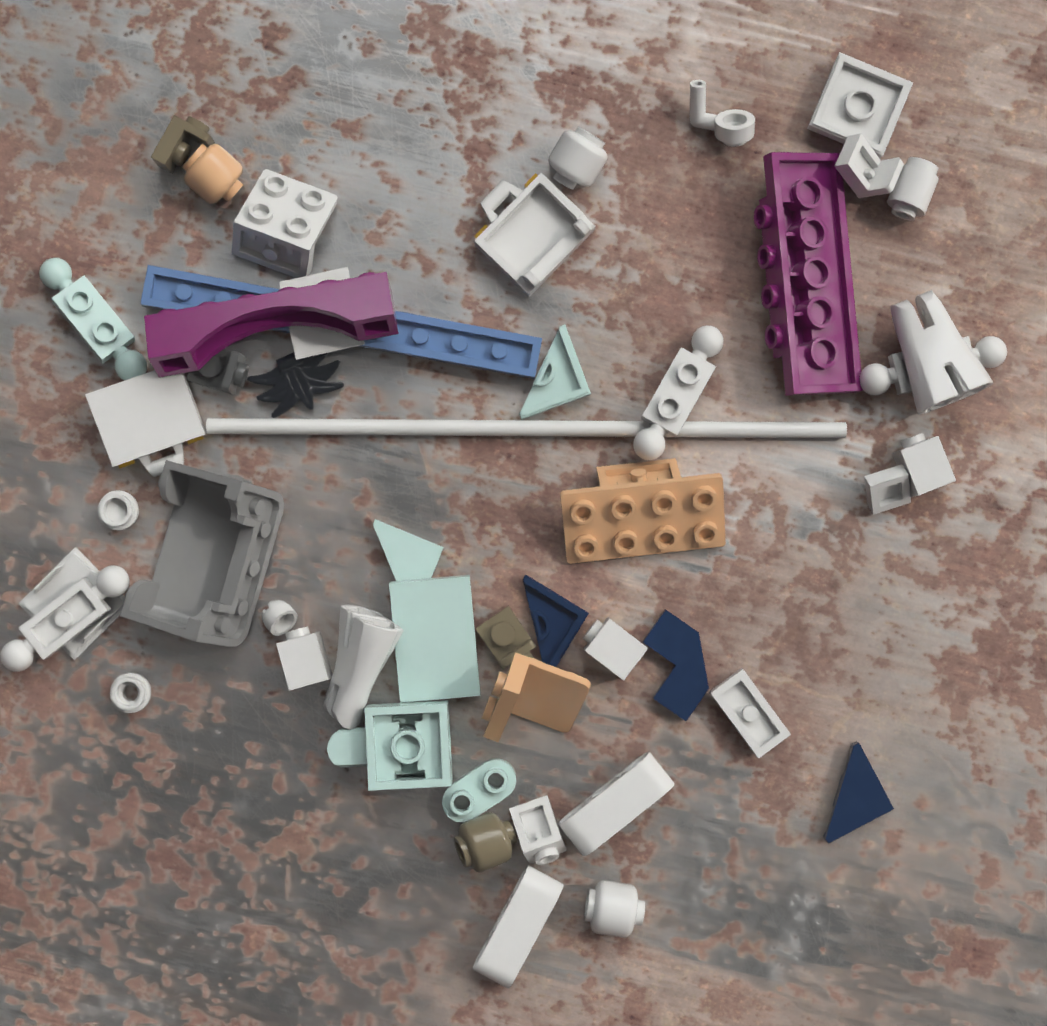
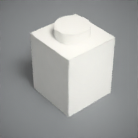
(925, 463)
(613, 647)
(303, 658)

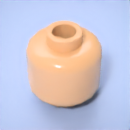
(213, 173)

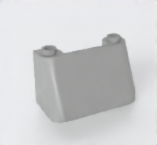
(209, 557)

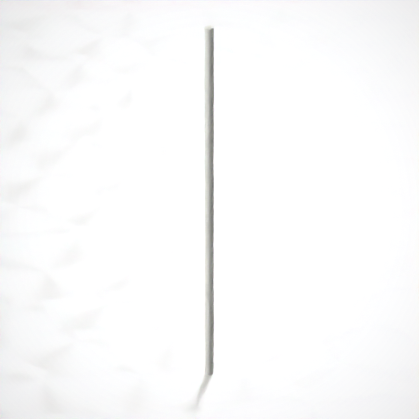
(518, 428)

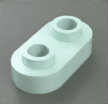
(478, 790)

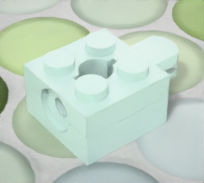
(399, 745)

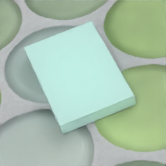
(438, 638)

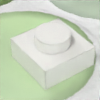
(887, 489)

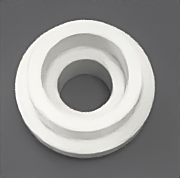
(118, 695)

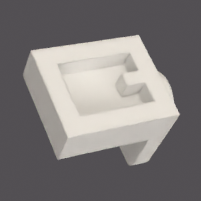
(538, 831)

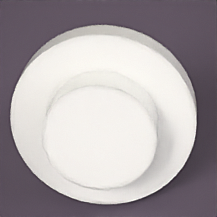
(118, 510)

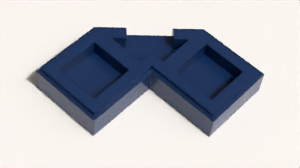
(688, 678)

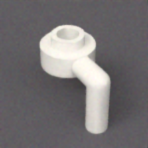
(730, 126)

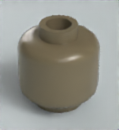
(485, 842)

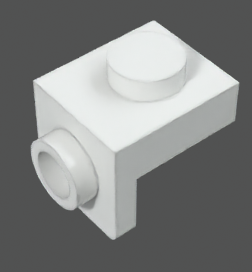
(865, 170)

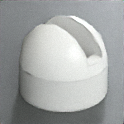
(279, 617)

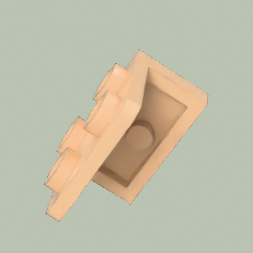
(534, 693)

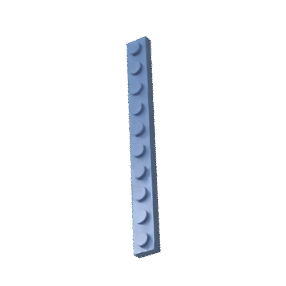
(417, 335)

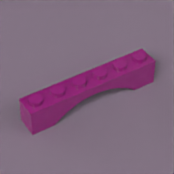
(191, 336)

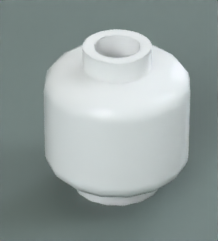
(577, 158)
(613, 909)

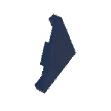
(553, 619)
(858, 797)

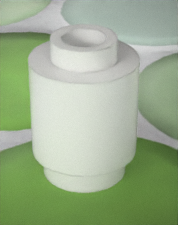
(913, 189)

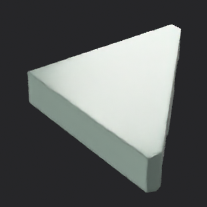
(558, 379)
(406, 553)

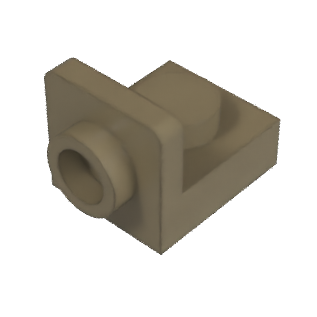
(174, 144)
(506, 636)

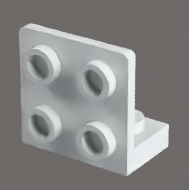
(282, 223)

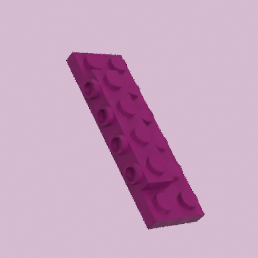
(808, 274)

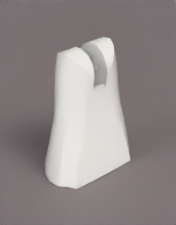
(936, 355)
(362, 651)

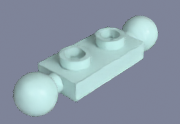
(92, 318)

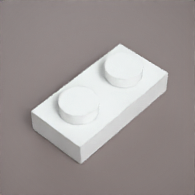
(749, 713)

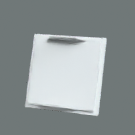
(60, 579)

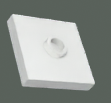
(860, 102)

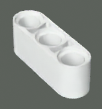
(616, 804)
(518, 926)

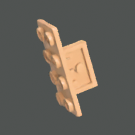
(643, 512)

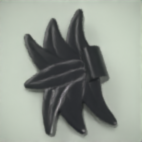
(297, 381)

